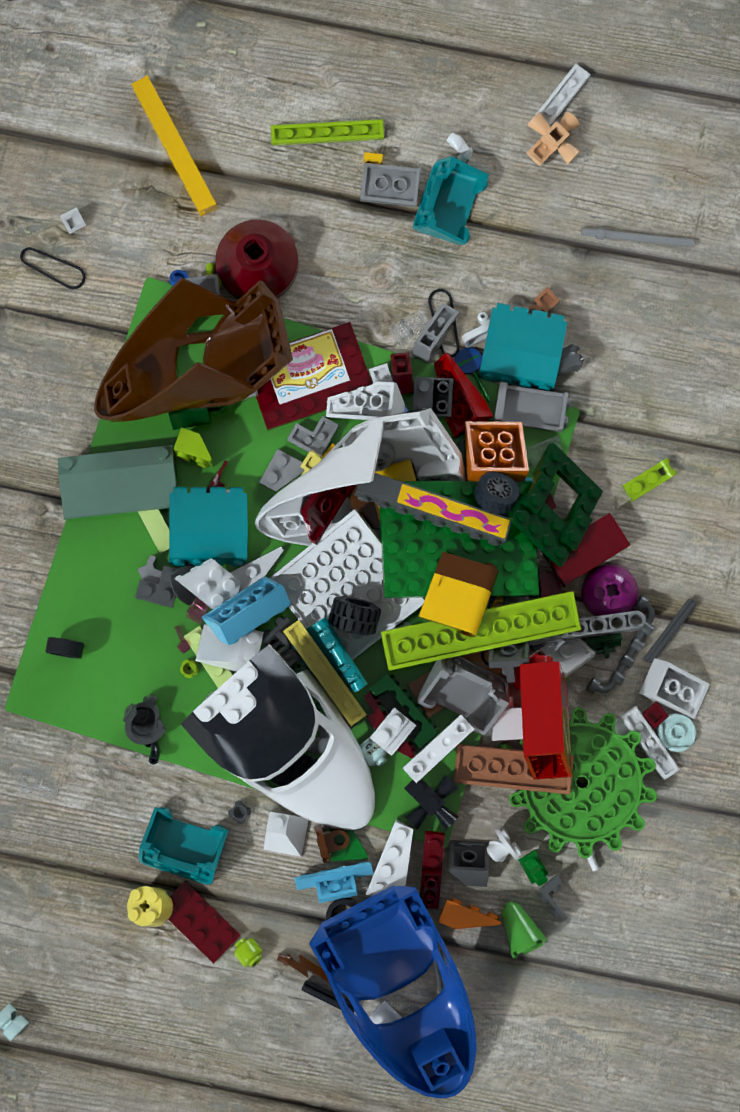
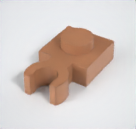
(545, 301)

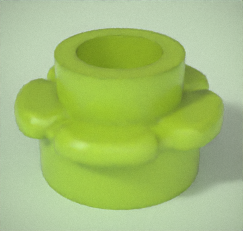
(184, 668)

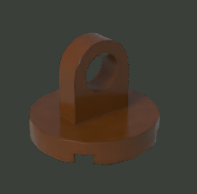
(326, 841)

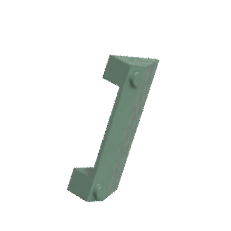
(117, 481)

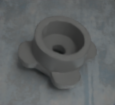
(234, 812)

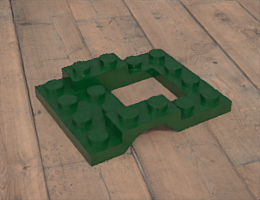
(540, 523)

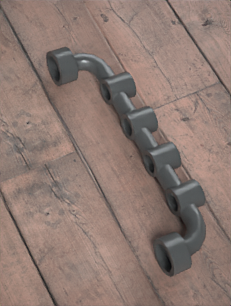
(627, 660)

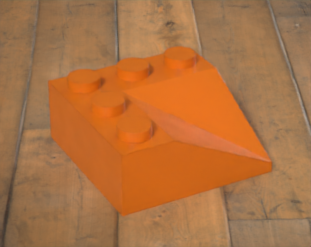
(495, 448)

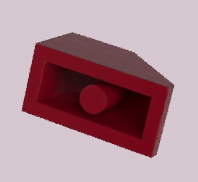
(402, 372)

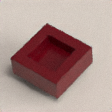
(655, 715)

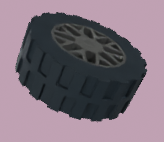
(496, 493)

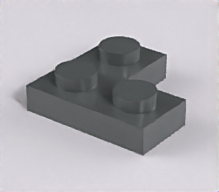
(158, 593)

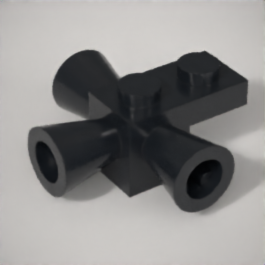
(431, 802)

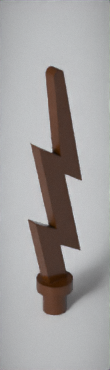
(302, 968)

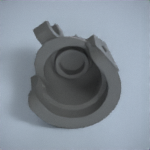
(143, 721)

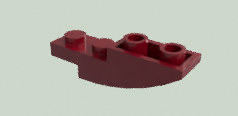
(378, 717)
(432, 868)

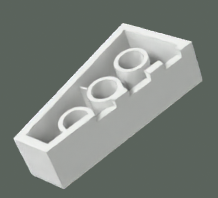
(394, 859)

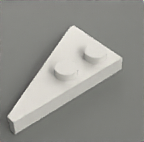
(256, 569)

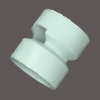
(11, 1022)

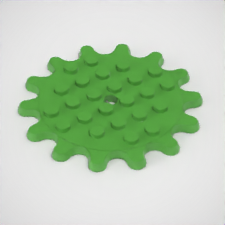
(606, 802)

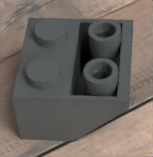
(433, 394)

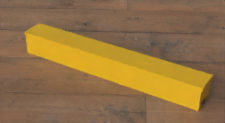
(174, 146)

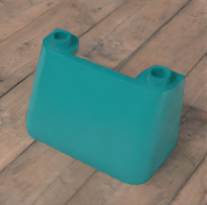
(449, 200)
(182, 847)

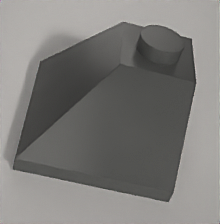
(469, 862)

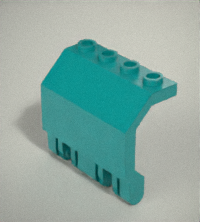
(336, 654)

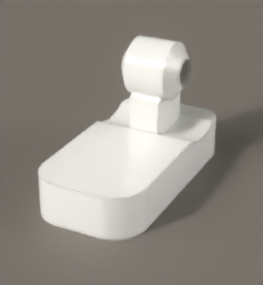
(479, 334)

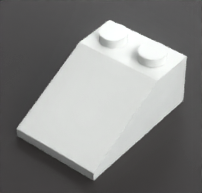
(230, 657)
(674, 688)

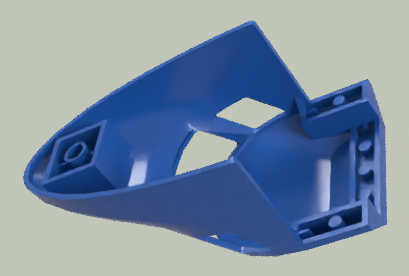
(380, 950)

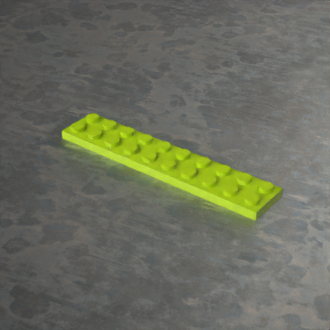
(498, 628)

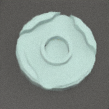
(677, 733)

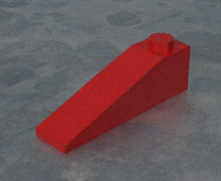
(466, 400)

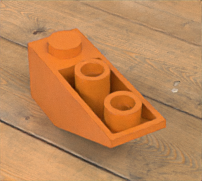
(462, 917)

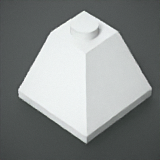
(285, 833)

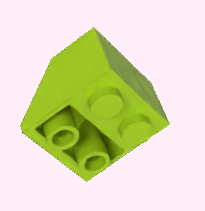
(192, 447)

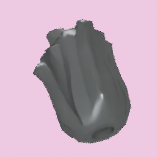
(570, 360)

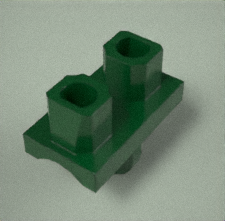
(604, 644)

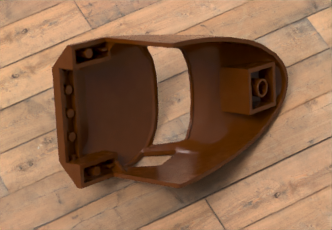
(237, 360)

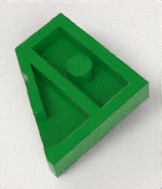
(353, 850)

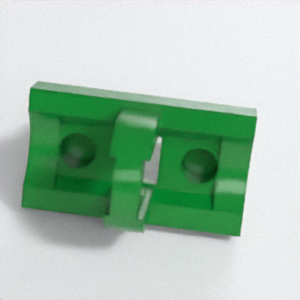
(534, 868)

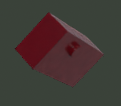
(598, 545)

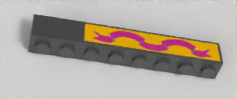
(435, 508)

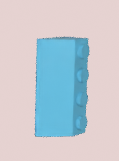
(247, 610)

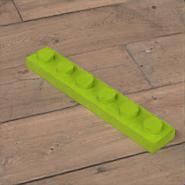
(327, 132)

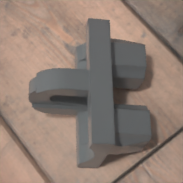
(269, 637)

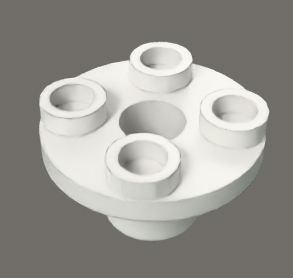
(502, 846)

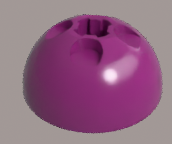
(604, 600)

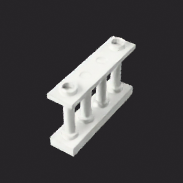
(438, 748)

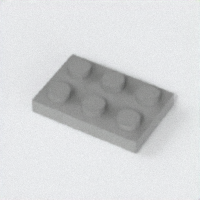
(390, 185)

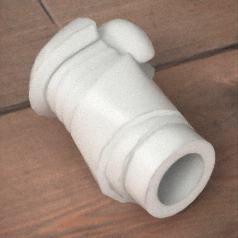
(459, 144)

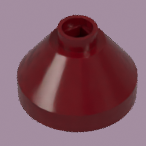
(275, 267)

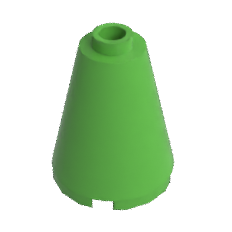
(521, 931)

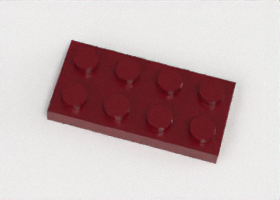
(201, 922)

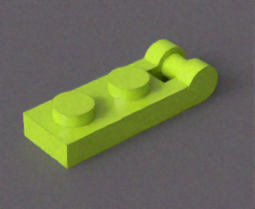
(648, 480)

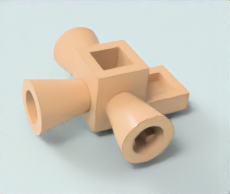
(553, 138)

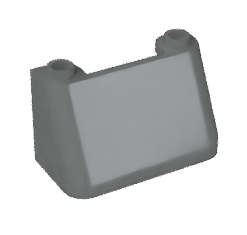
(467, 691)

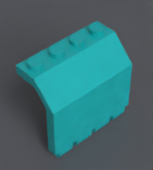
(523, 347)
(208, 526)

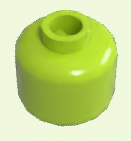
(248, 952)

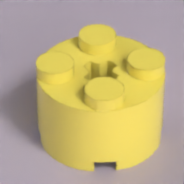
(149, 906)

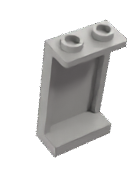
(532, 407)

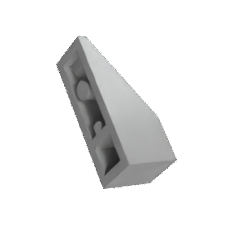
(434, 333)

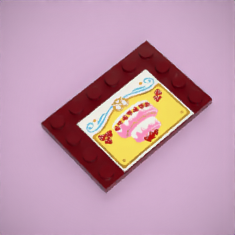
(320, 369)

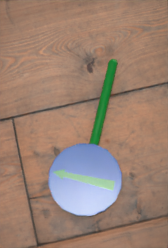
(469, 362)

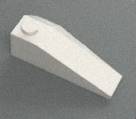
(367, 402)

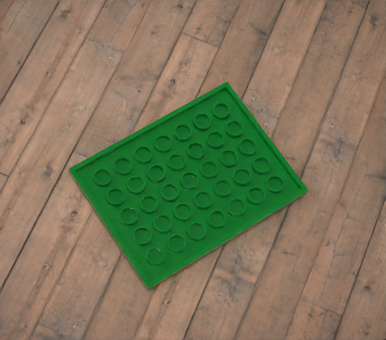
(415, 547)

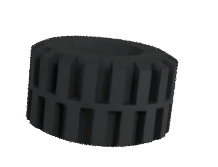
(354, 615)

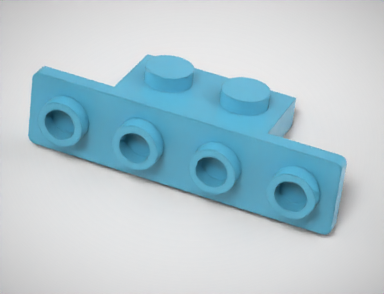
(334, 883)

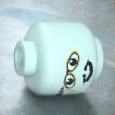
(373, 753)

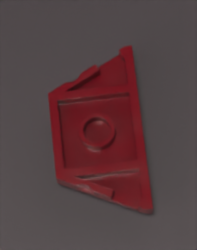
(321, 510)

